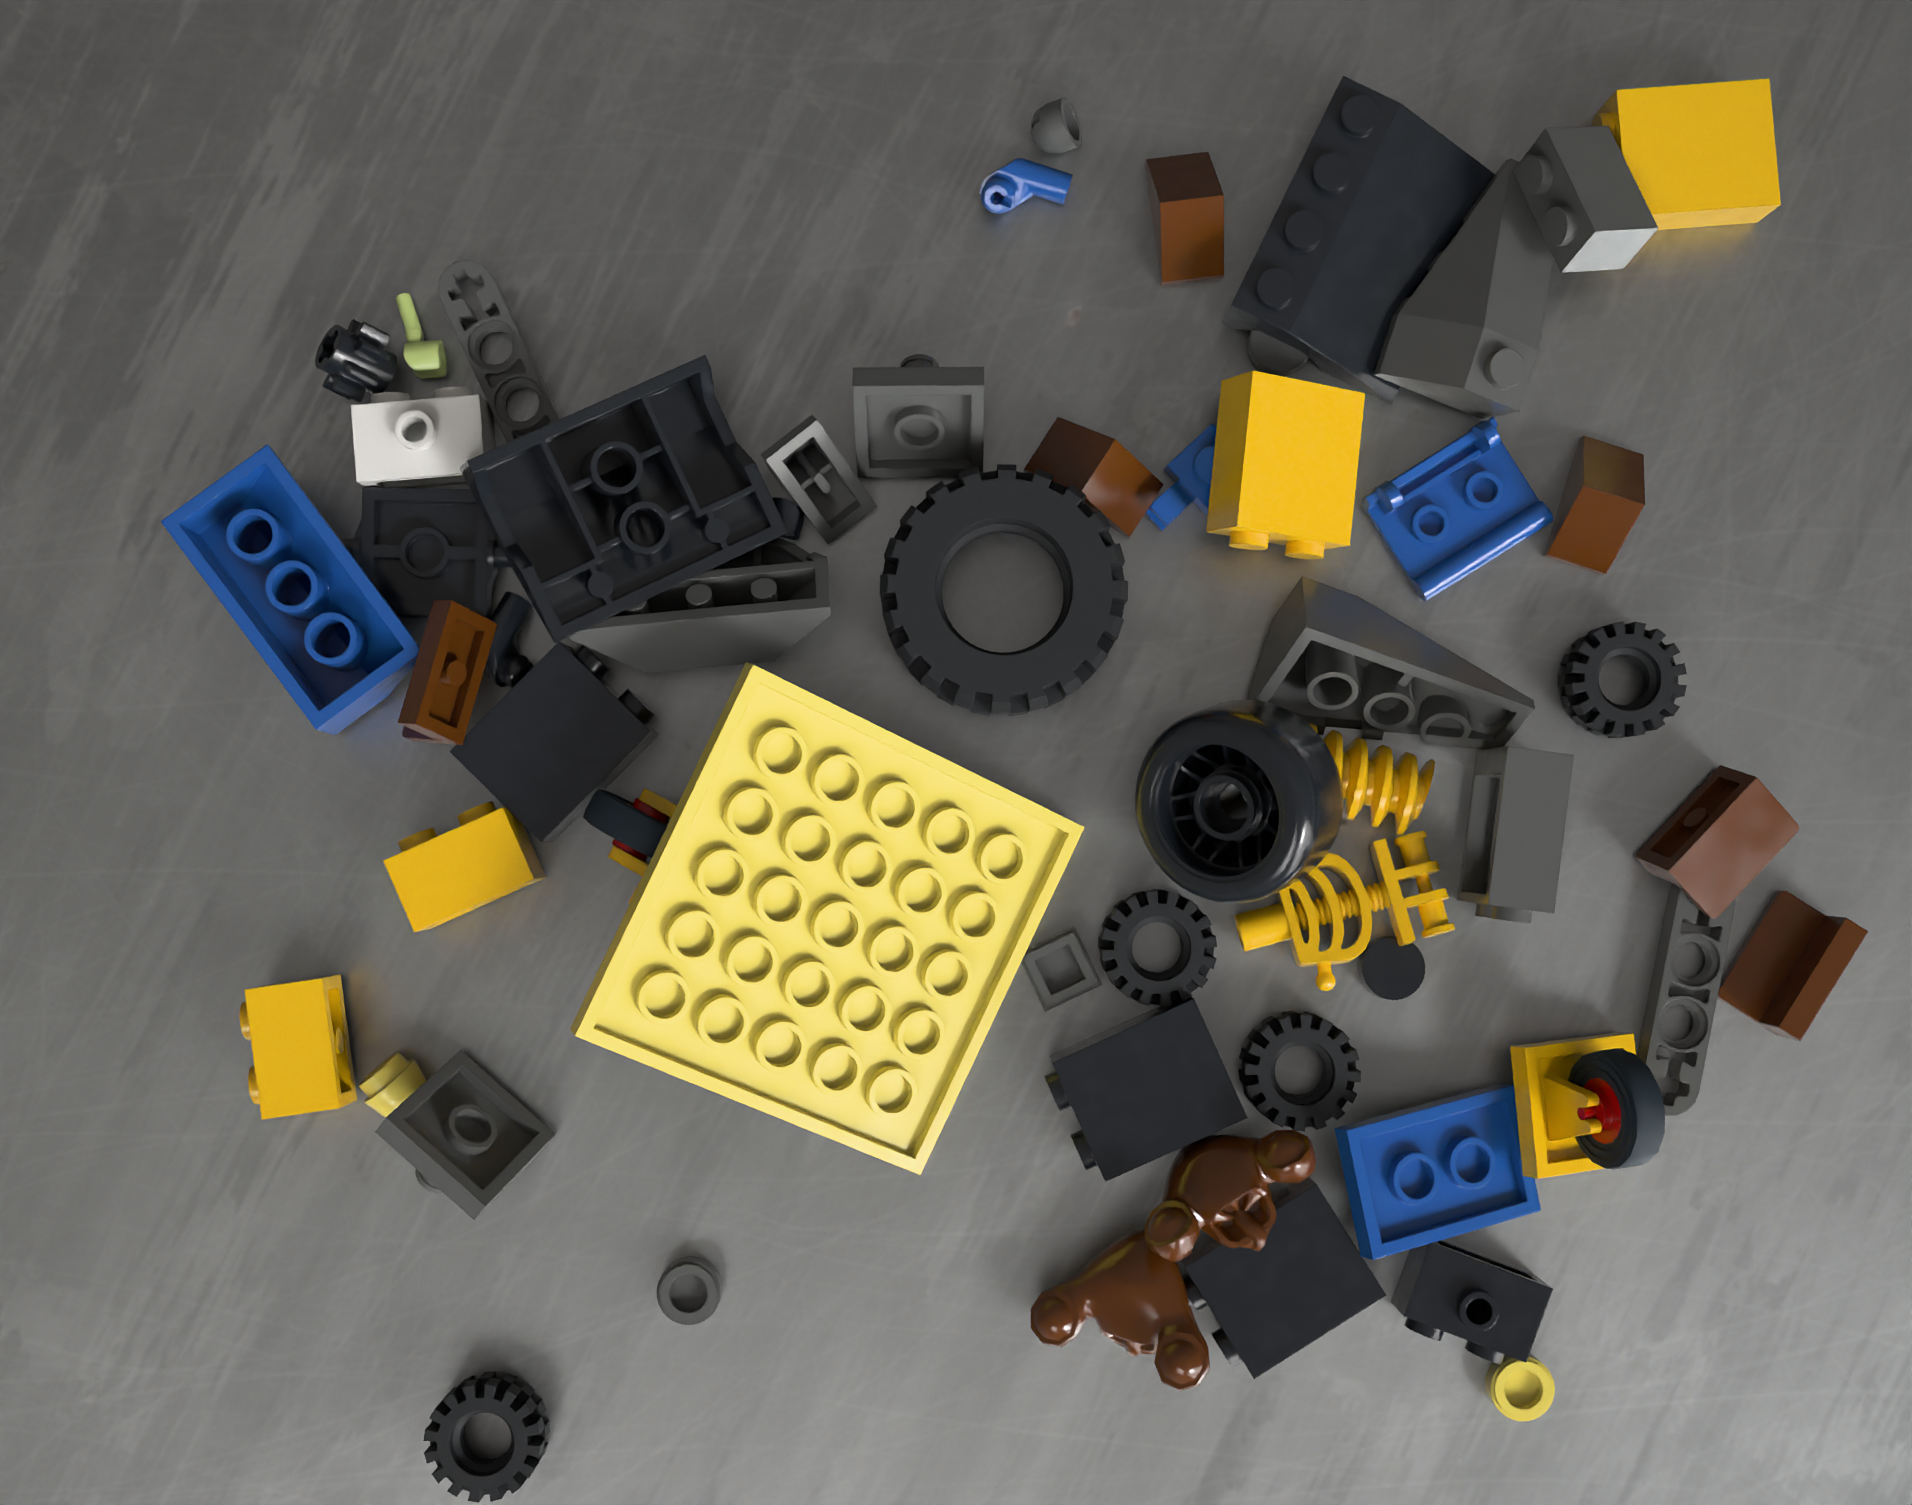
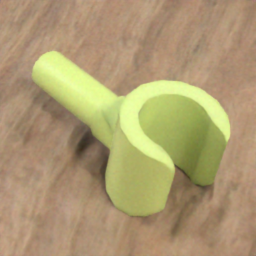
(425, 358)

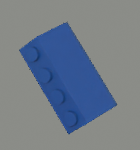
(295, 591)

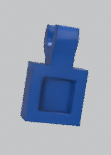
(1192, 478)

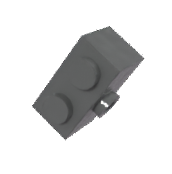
(1584, 199)

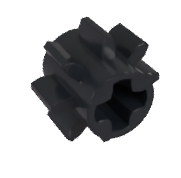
(356, 360)

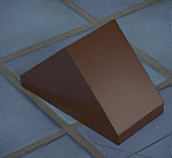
(1186, 217)
(1100, 470)
(1597, 506)

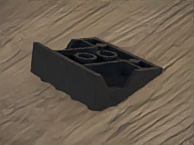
(1356, 234)
(623, 499)

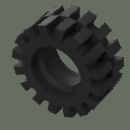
(1658, 671)
(1195, 955)
(1336, 1081)
(459, 1463)

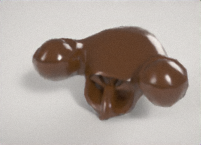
(1225, 1190)
(1136, 1304)

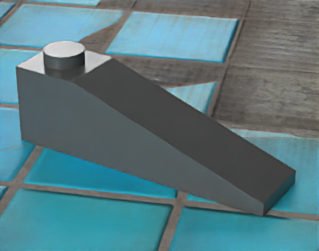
(1478, 311)
(1364, 670)

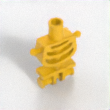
(1284, 921)

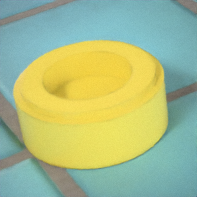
(1520, 1388)

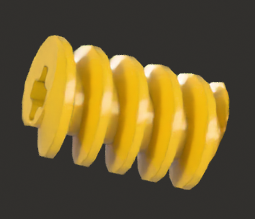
(1379, 782)

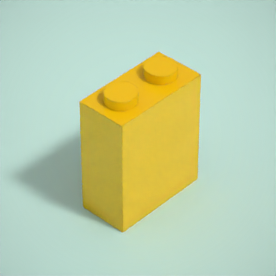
(1698, 150)
(1285, 464)

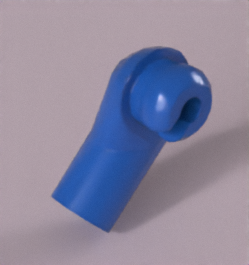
(1019, 182)

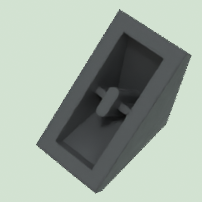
(818, 479)

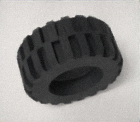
(1014, 505)

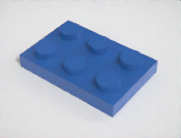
(1435, 1171)

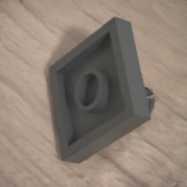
(918, 419)
(465, 1134)

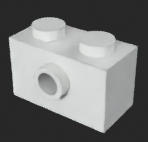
(421, 439)

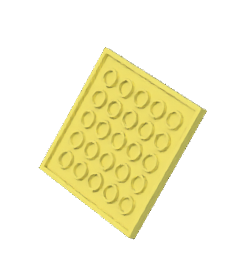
(827, 923)

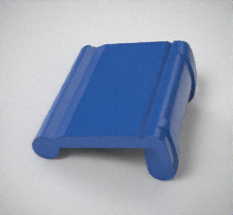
(1456, 510)

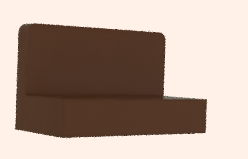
(446, 674)
(1719, 839)
(1789, 965)

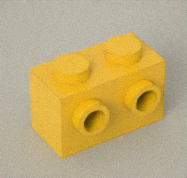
(462, 867)
(298, 1046)

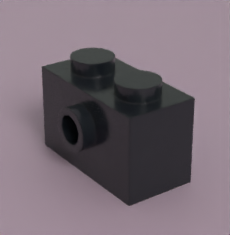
(1472, 1299)

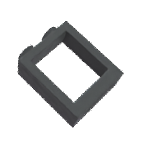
(1515, 832)

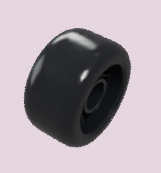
(1196, 811)

